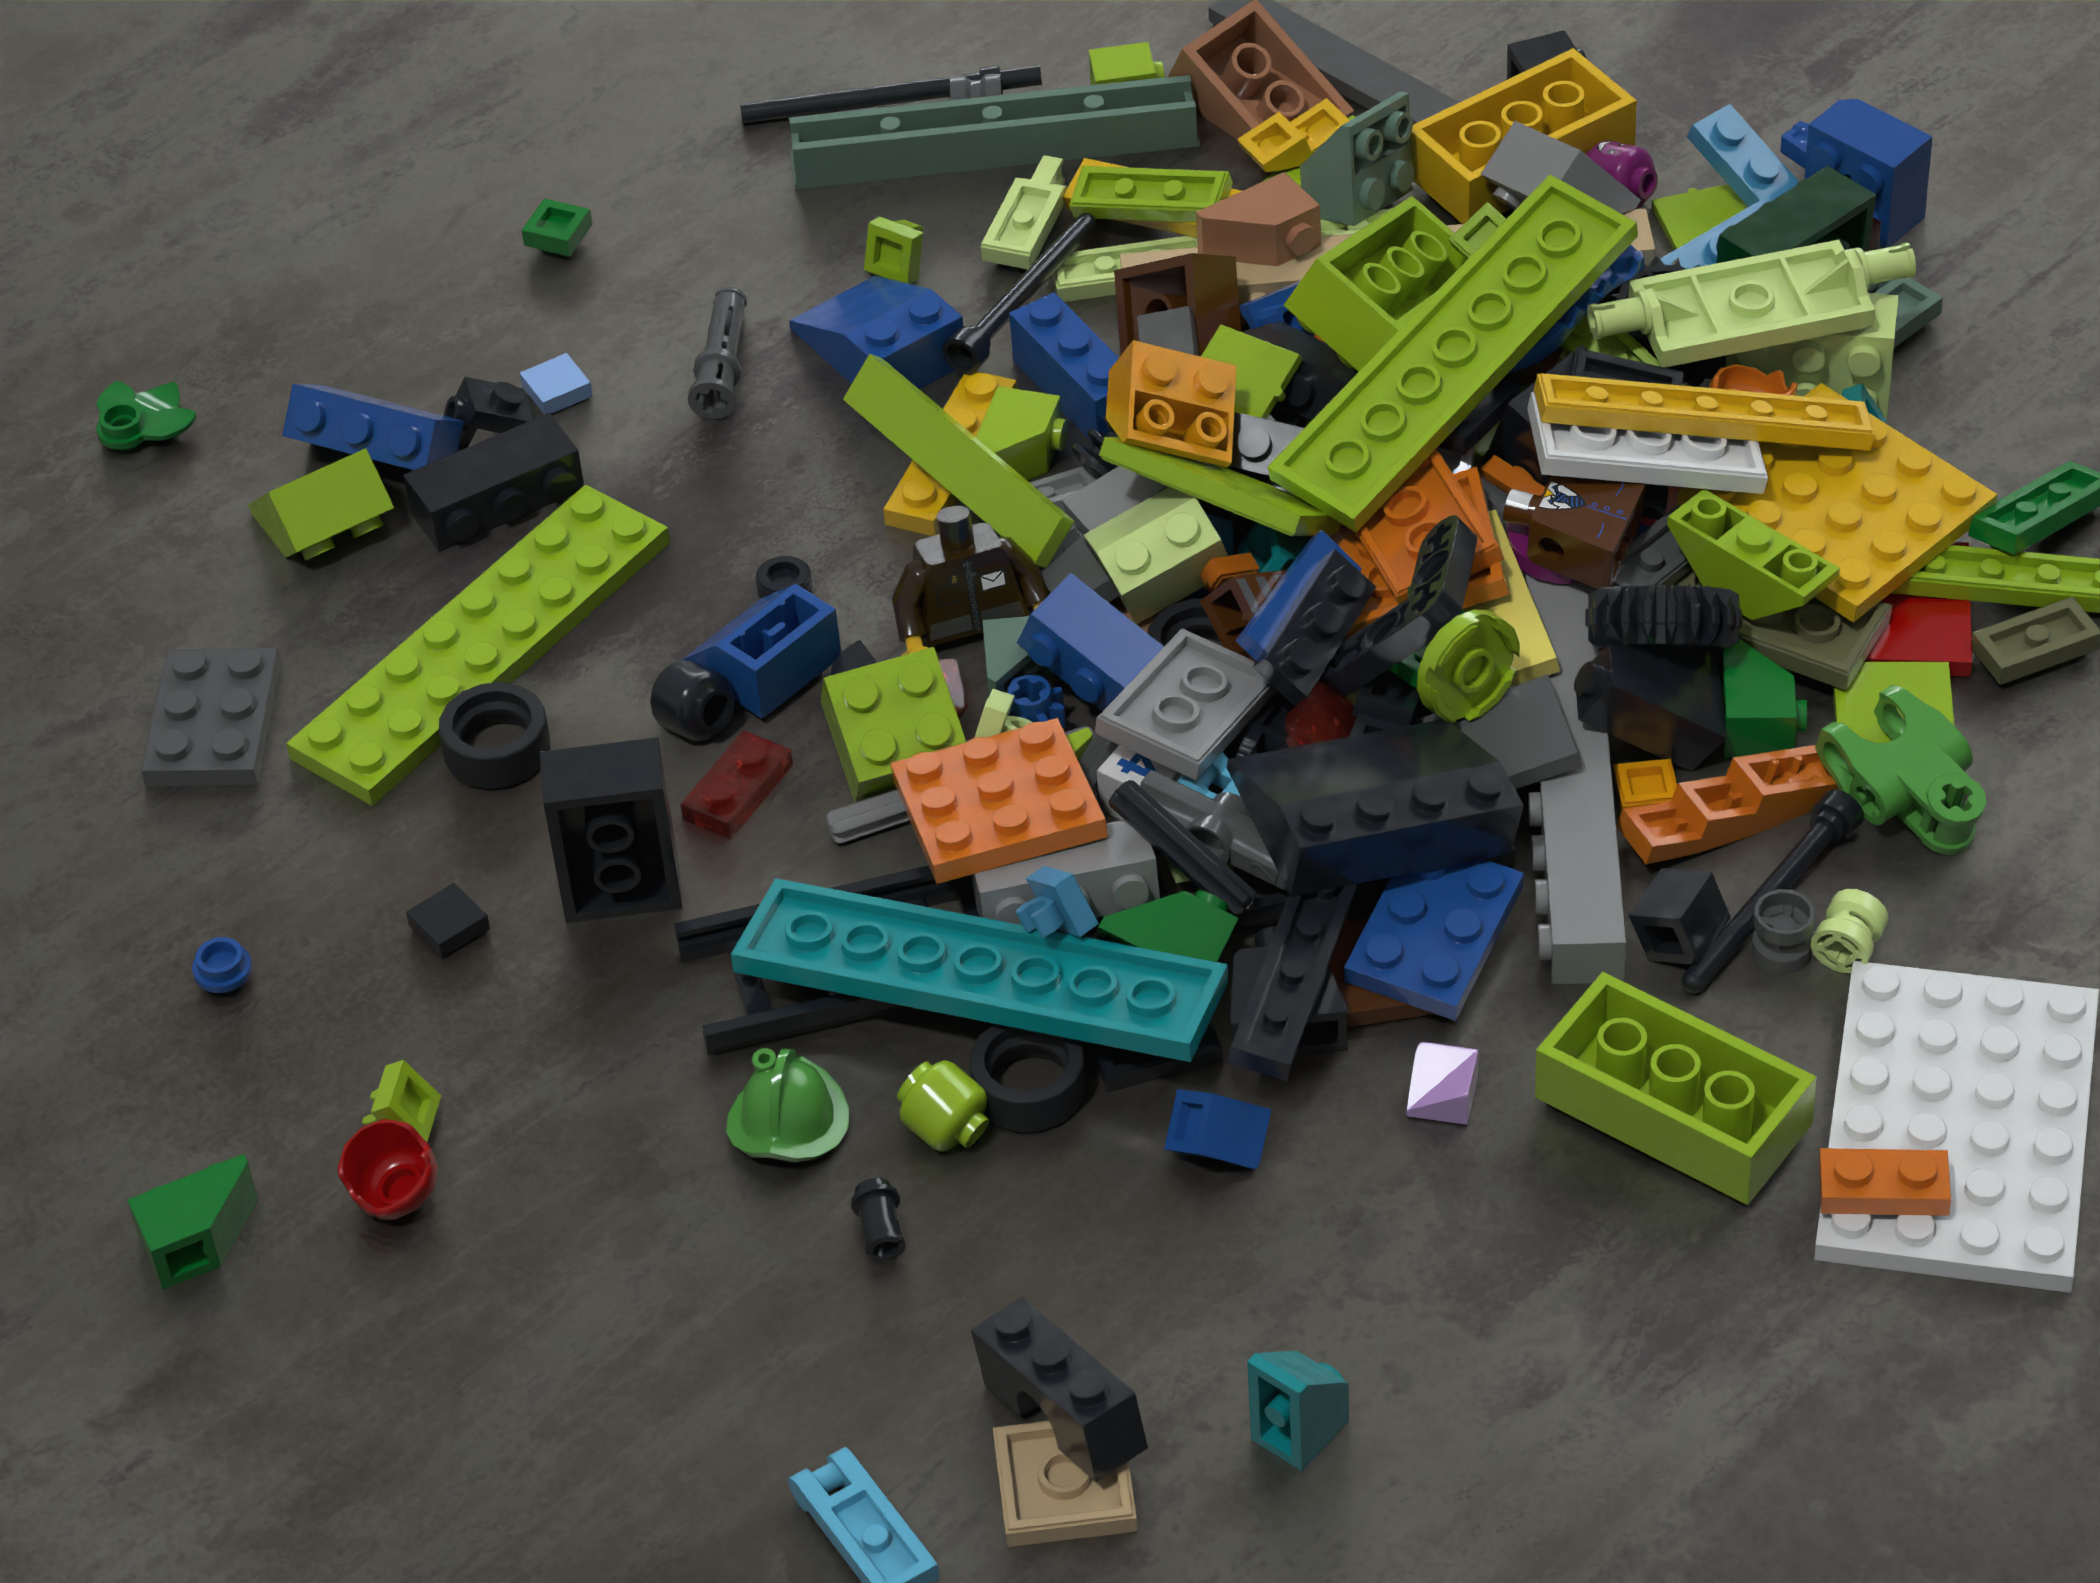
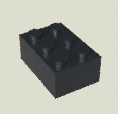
(611, 829)

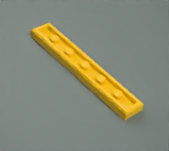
(1703, 412)

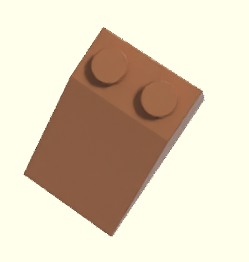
(1250, 72)

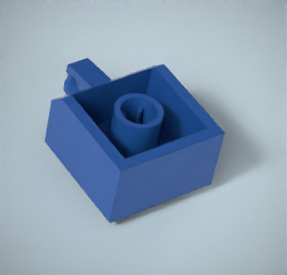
(1875, 153)

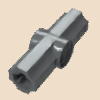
(1218, 823)

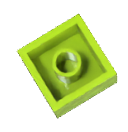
(888, 716)

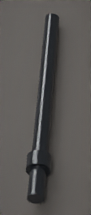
(879, 95)

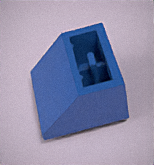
(773, 648)

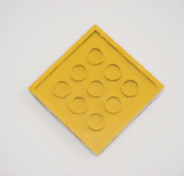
(1863, 510)

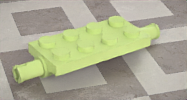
(1753, 301)

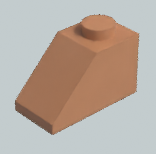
(1261, 223)

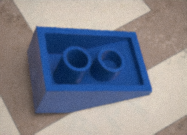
(886, 320)

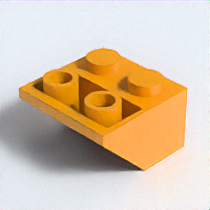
(1173, 403)

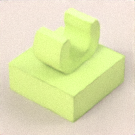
(996, 717)

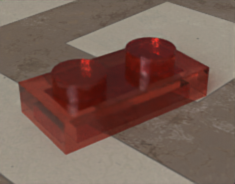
(736, 784)

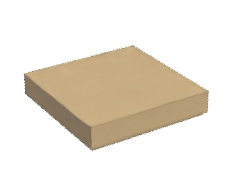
(1050, 1496)

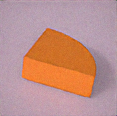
(1222, 569)

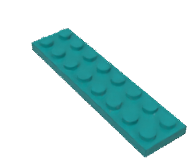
(981, 969)

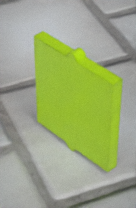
(1695, 212)
(1260, 372)

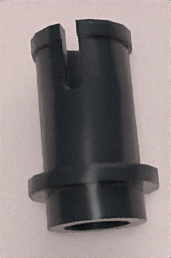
(876, 1206)

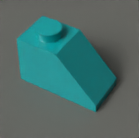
(1295, 1405)

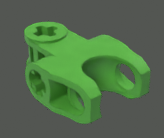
(1913, 775)

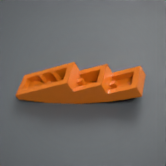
(1719, 810)

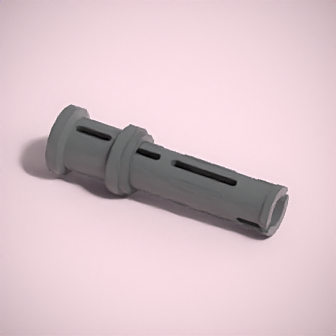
(728, 316)

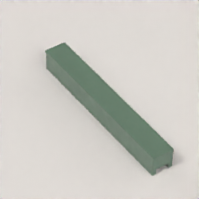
(993, 132)

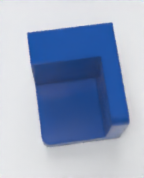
(1217, 1128)

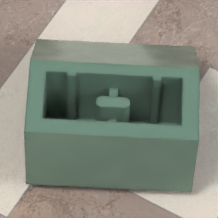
(1363, 163)

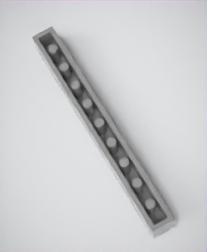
(1576, 817)

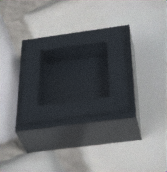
(448, 920)

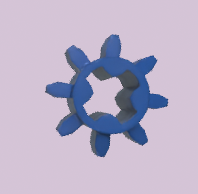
(1036, 699)

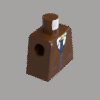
(1579, 526)

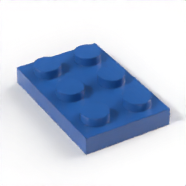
(1434, 934)

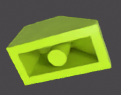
(1024, 429)

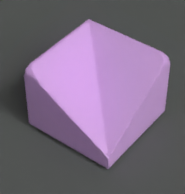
(1443, 1083)

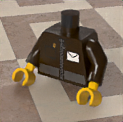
(961, 581)

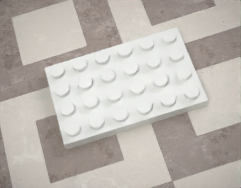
(1997, 1082)

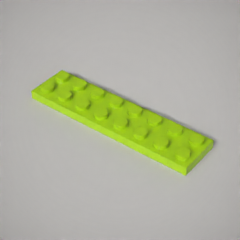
(1452, 352)
(480, 637)

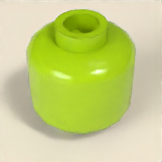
(943, 1106)

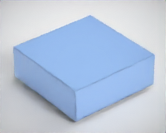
(556, 384)

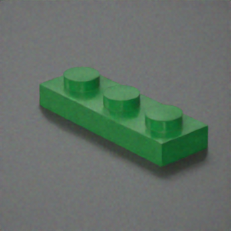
(2038, 508)

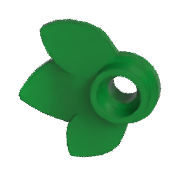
(149, 415)

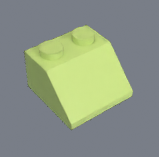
(1156, 551)

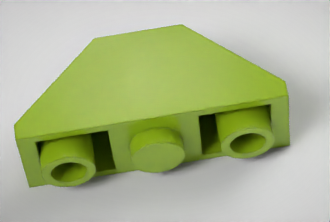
(1747, 557)

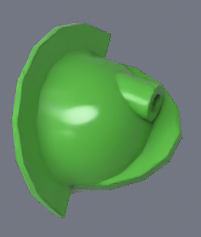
(788, 1109)

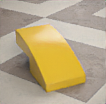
(1286, 144)

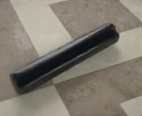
(1181, 847)

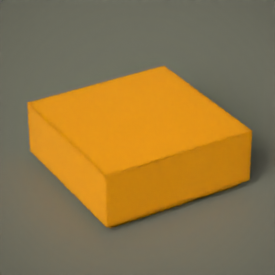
(1644, 782)

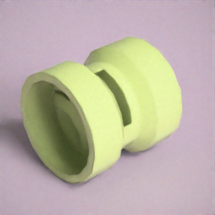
(1850, 929)

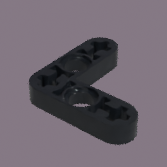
(1432, 602)

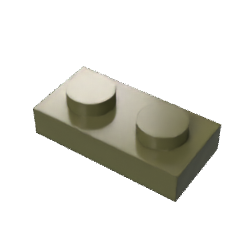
(2036, 640)

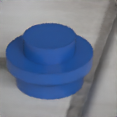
(221, 965)

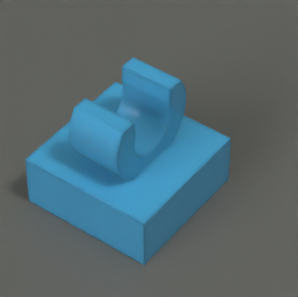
(1056, 905)

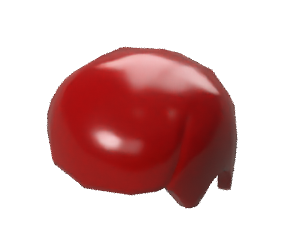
(388, 1169)

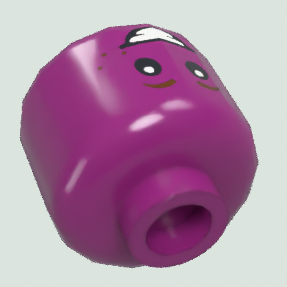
(1628, 165)

